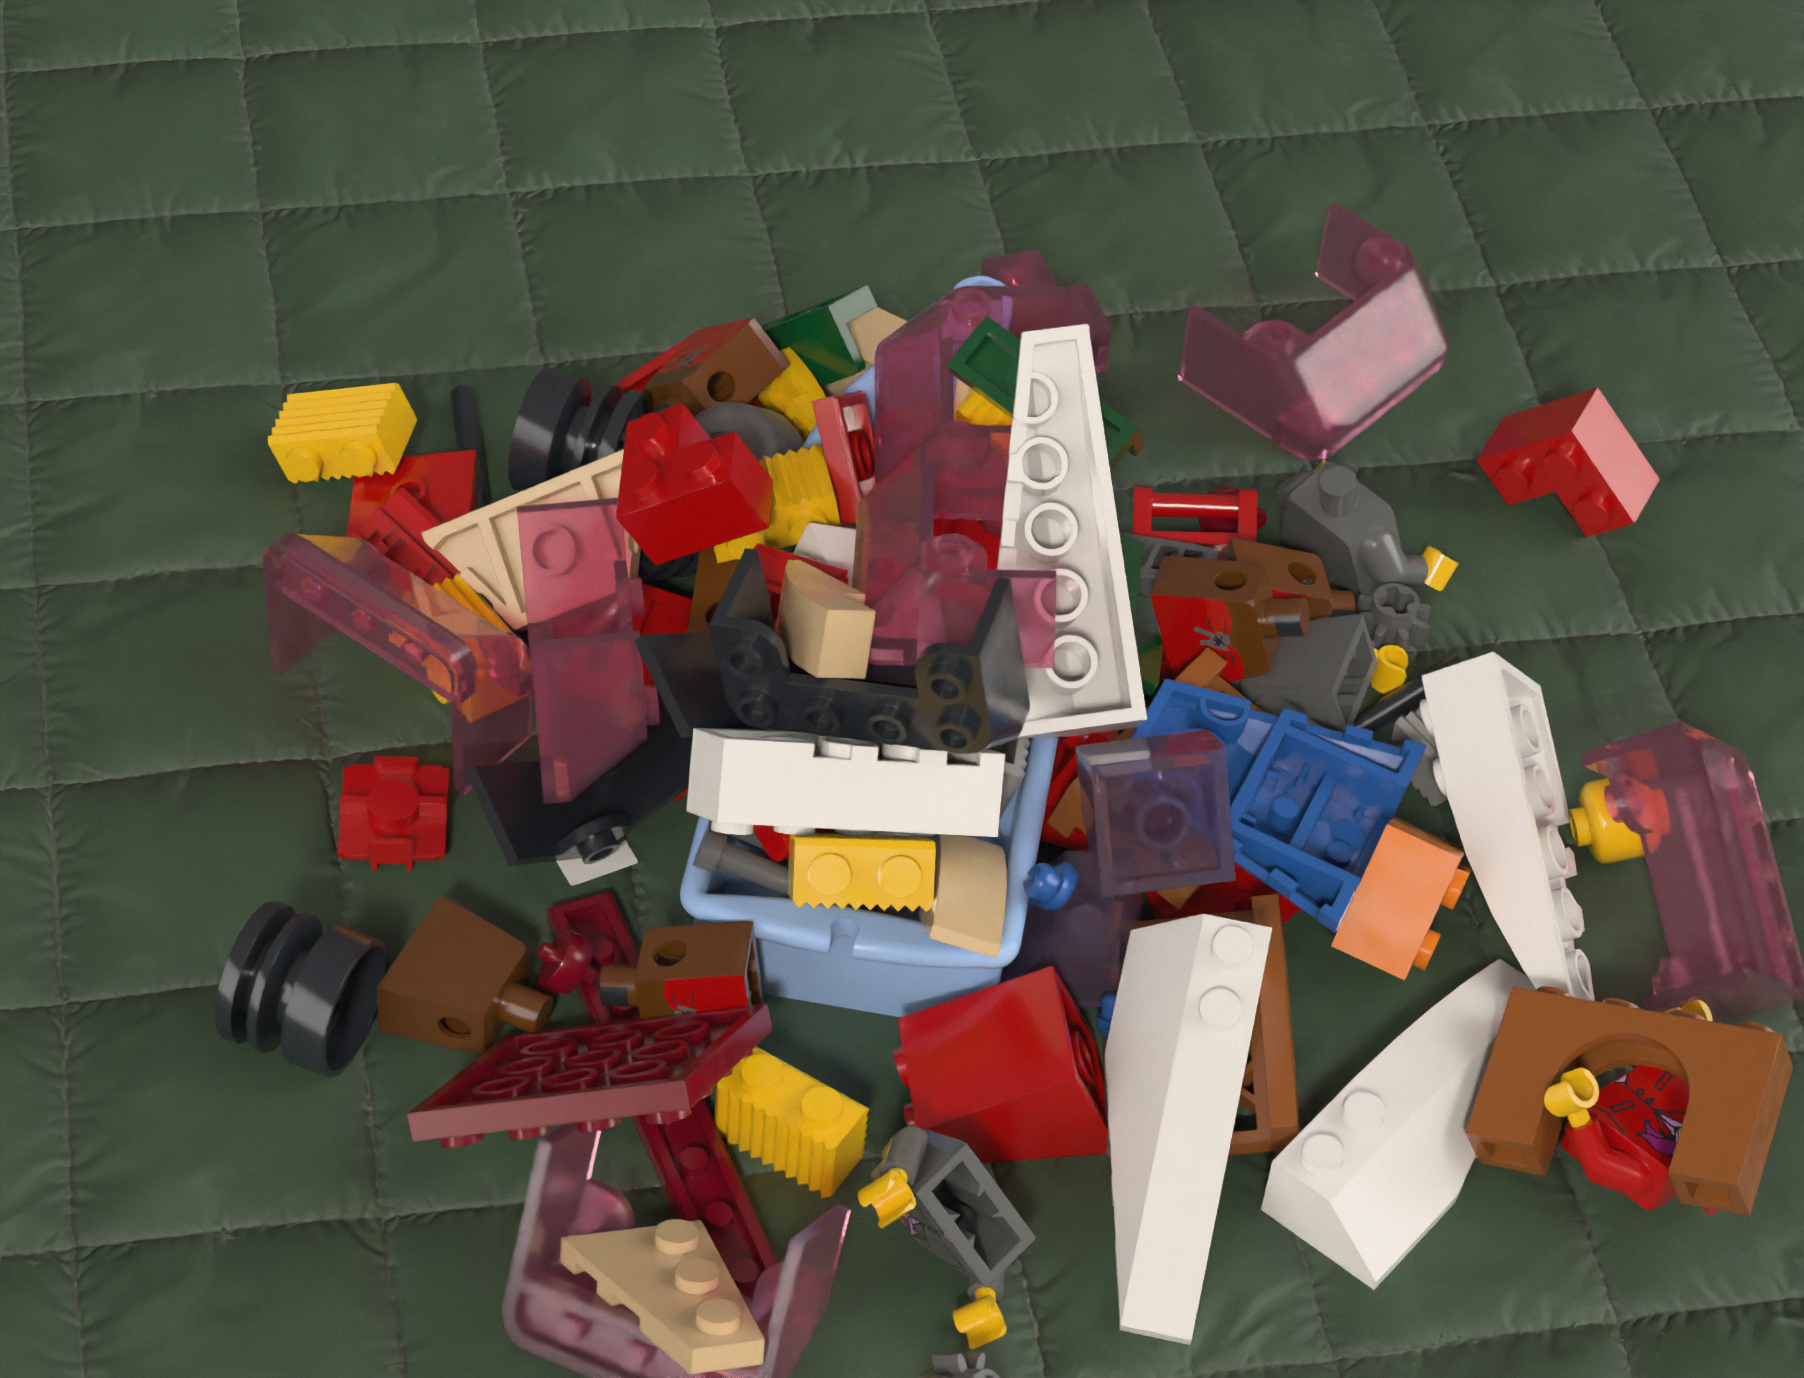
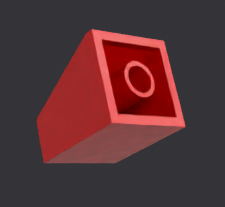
(1006, 1071)

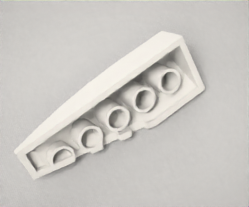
(1065, 521)
(1508, 806)
(1173, 1104)
(1394, 1139)

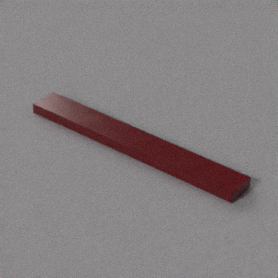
(686, 1152)

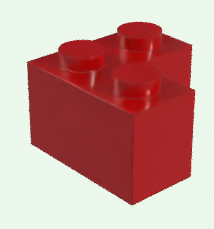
(1577, 452)
(688, 489)

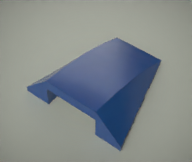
(1299, 794)

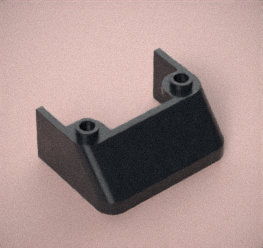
(631, 791)

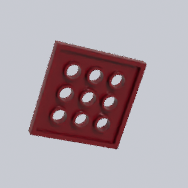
(591, 1076)

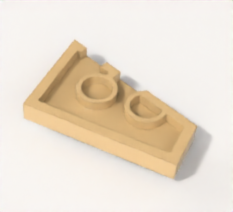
(676, 1288)

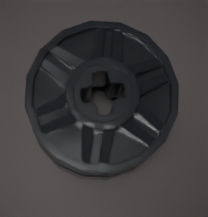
(567, 429)
(301, 988)

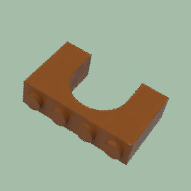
(1731, 1072)

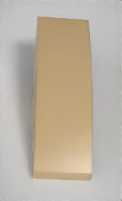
(824, 623)
(967, 894)

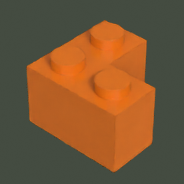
(1400, 897)

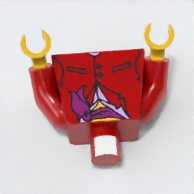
(1626, 1128)

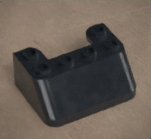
(948, 701)

